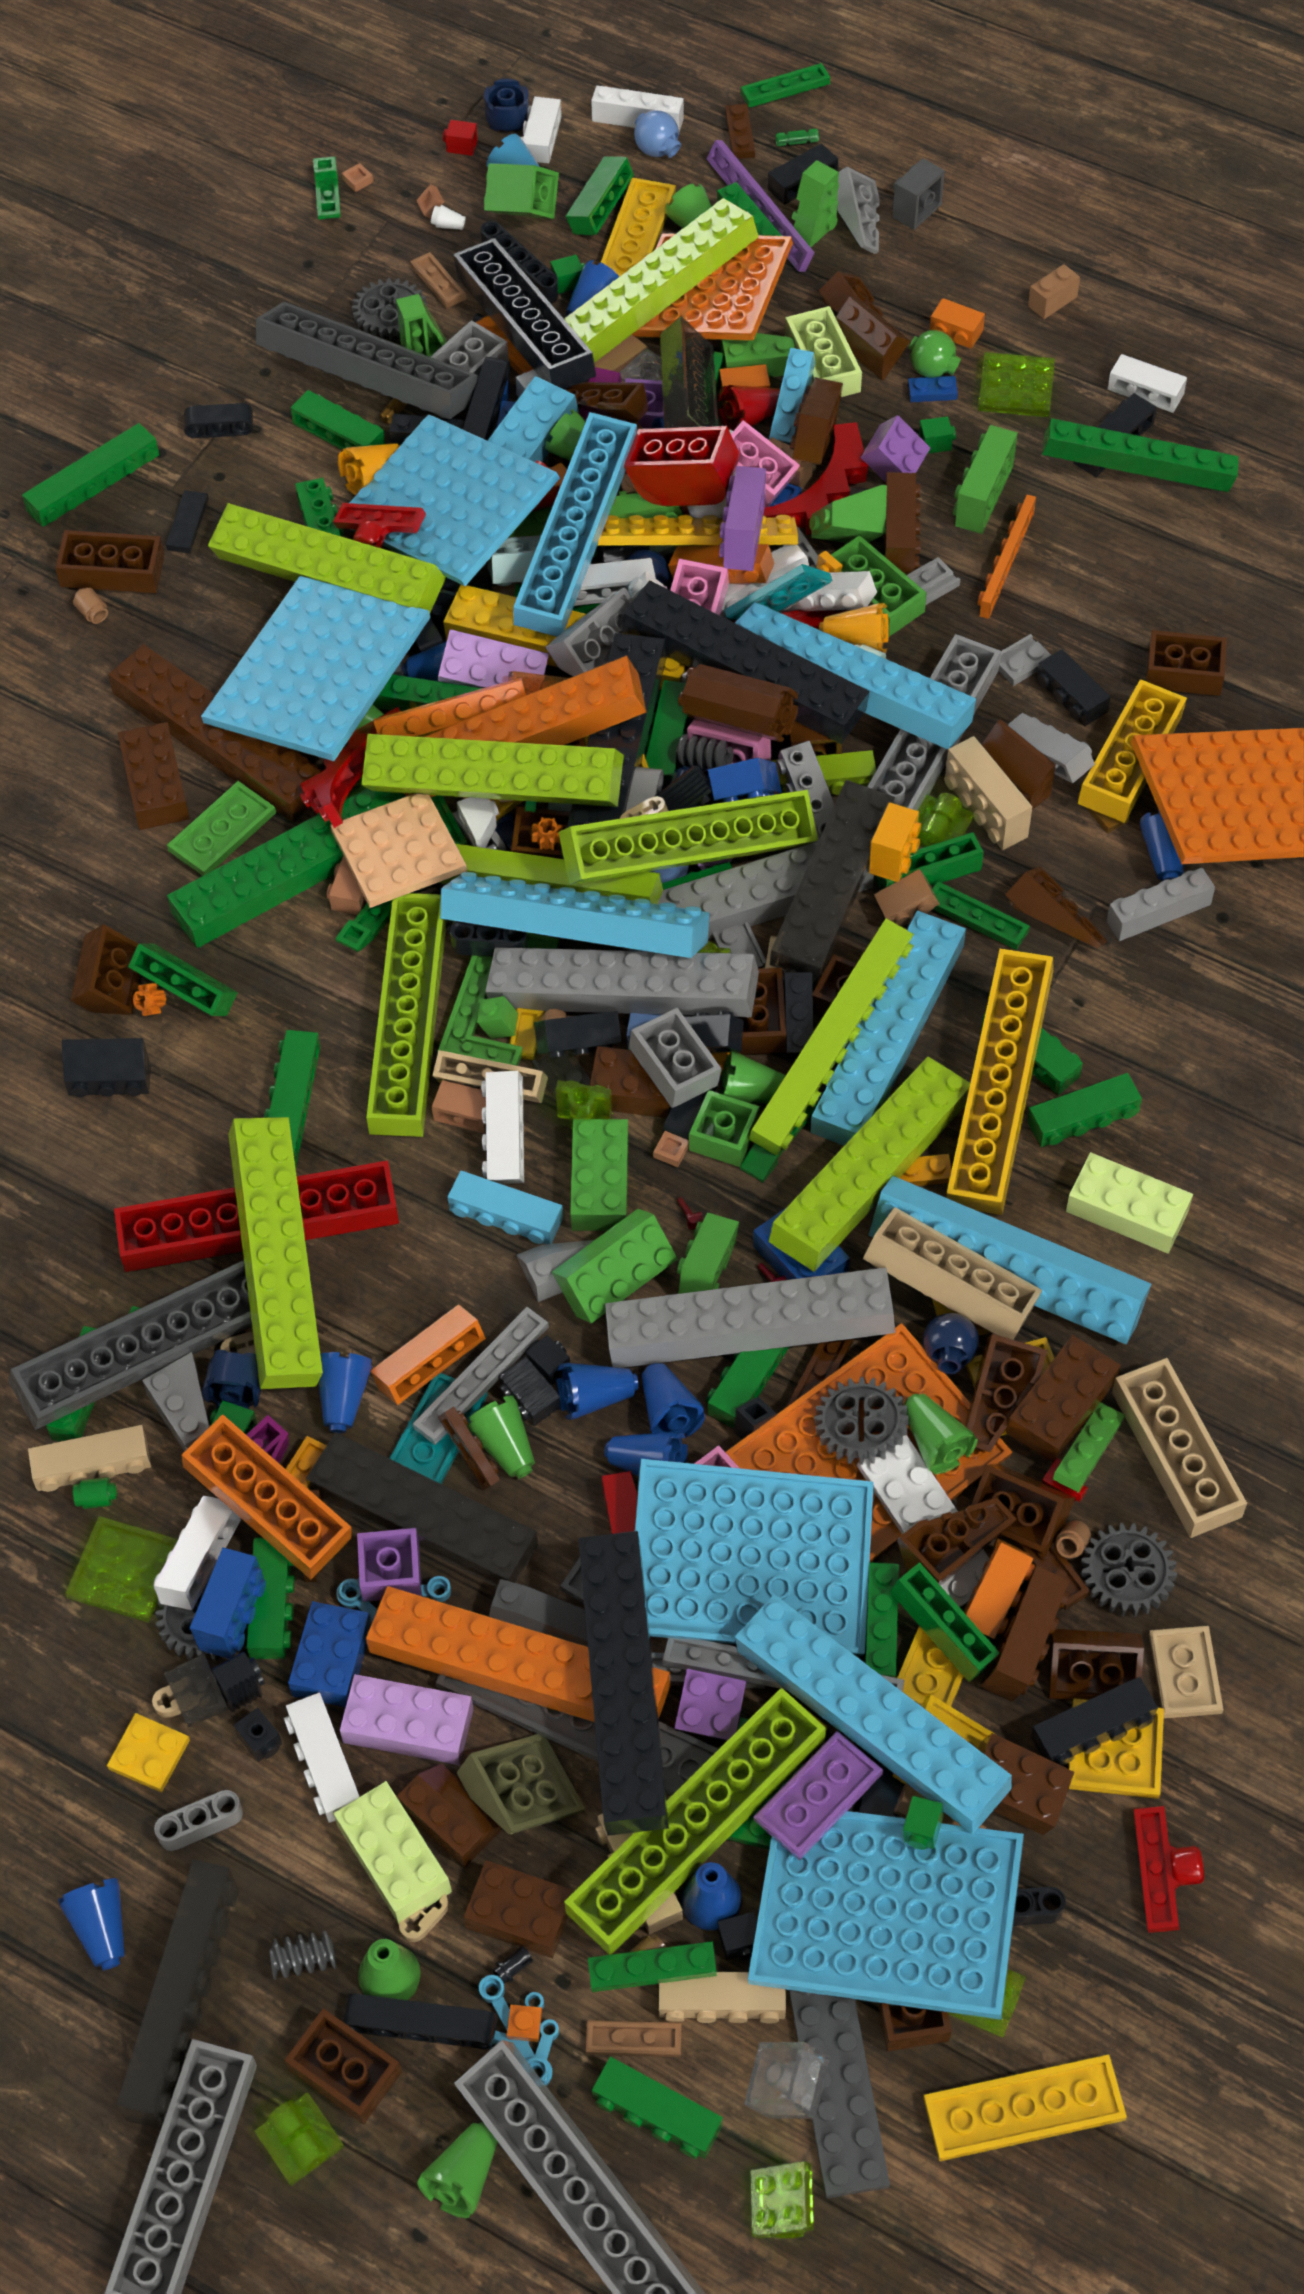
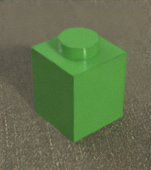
(497, 1017)

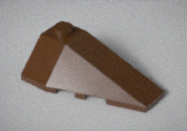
(842, 286)
(612, 399)
(1041, 898)
(1002, 1382)
(954, 1538)

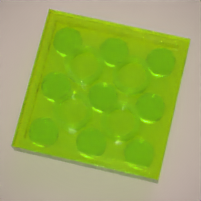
(1016, 384)
(120, 1569)

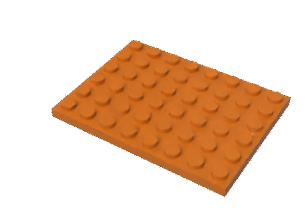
(1228, 792)
(790, 1439)

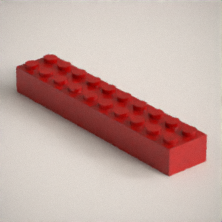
(209, 1221)

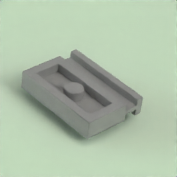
(935, 579)
(1022, 659)
(740, 941)

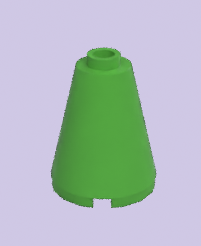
(688, 205)
(566, 435)
(749, 1079)
(938, 1434)
(504, 1436)
(389, 1971)
(460, 2171)

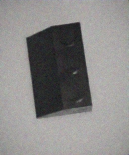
(106, 1066)

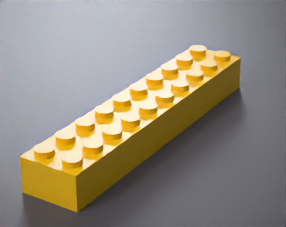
(491, 617)
(1000, 1081)

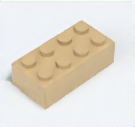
(988, 793)

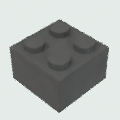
(918, 193)

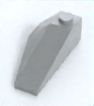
(857, 207)

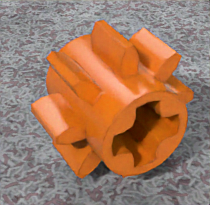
(546, 833)
(149, 999)

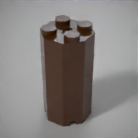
(739, 702)

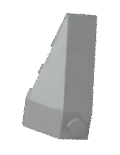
(590, 639)
(542, 1260)

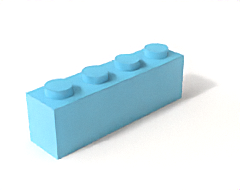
(794, 386)
(505, 1208)

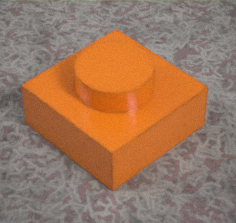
(524, 2023)

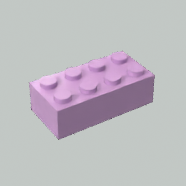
(486, 662)
(407, 1719)

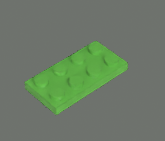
(221, 829)

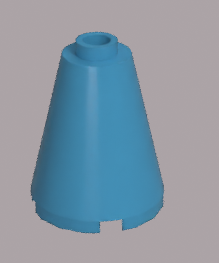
(512, 152)

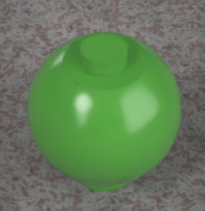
(934, 354)

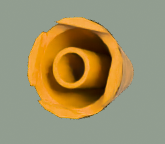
(362, 462)
(860, 626)

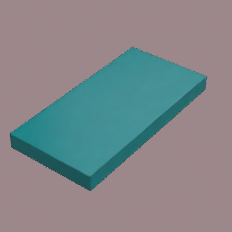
(783, 591)
(418, 1452)

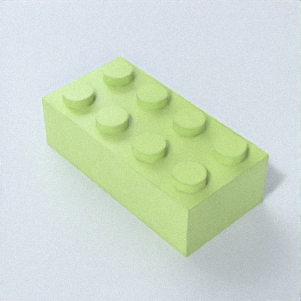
(821, 334)
(1129, 1202)
(392, 1852)

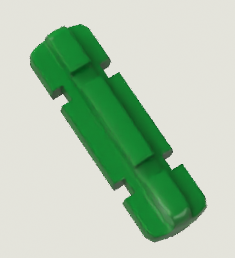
(797, 137)

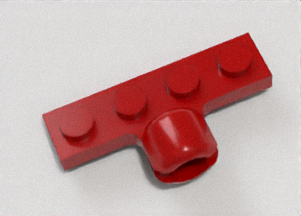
(376, 521)
(1163, 1868)

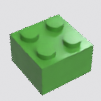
(723, 1128)

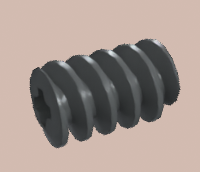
(702, 753)
(302, 1954)

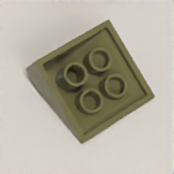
(520, 1784)

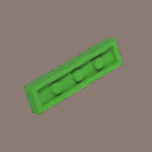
(1089, 1447)

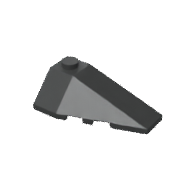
(539, 1612)

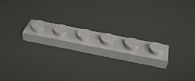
(482, 1372)

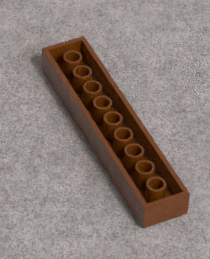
(173, 697)

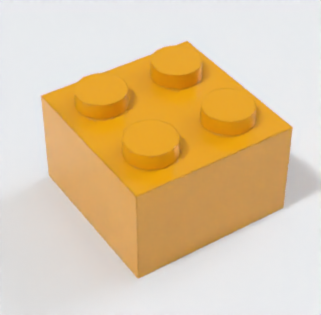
(894, 842)

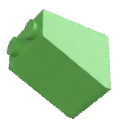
(521, 190)
(852, 516)

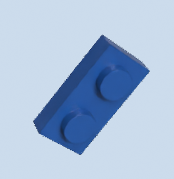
(932, 389)

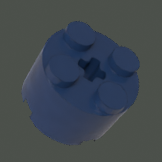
(506, 105)
(232, 1379)

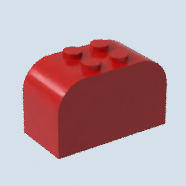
(682, 465)

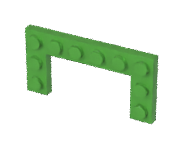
(462, 1024)

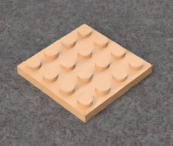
(398, 848)

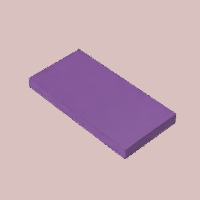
(818, 1795)

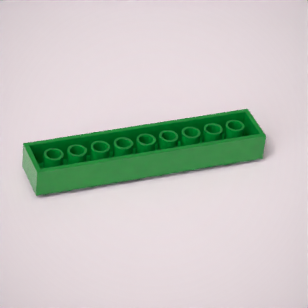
(265, 874)

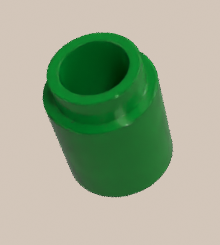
(94, 1493)

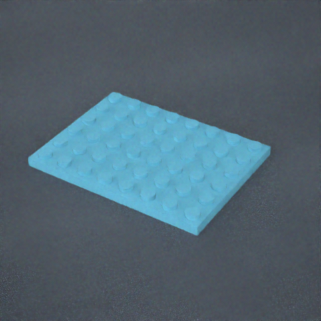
(468, 491)
(316, 668)
(736, 1536)
(891, 1919)

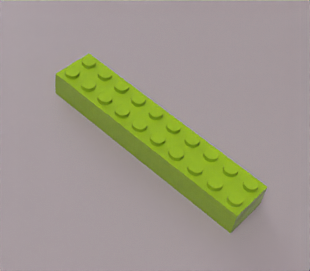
(662, 277)
(298, 550)
(493, 770)
(687, 836)
(407, 1017)
(861, 1169)
(274, 1253)
(700, 1821)

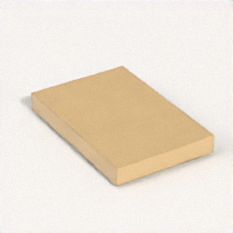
(1186, 1672)

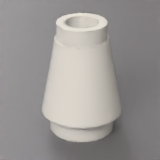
(447, 218)

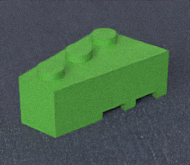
(817, 202)
(418, 327)
(764, 349)
(633, 504)
(707, 1254)

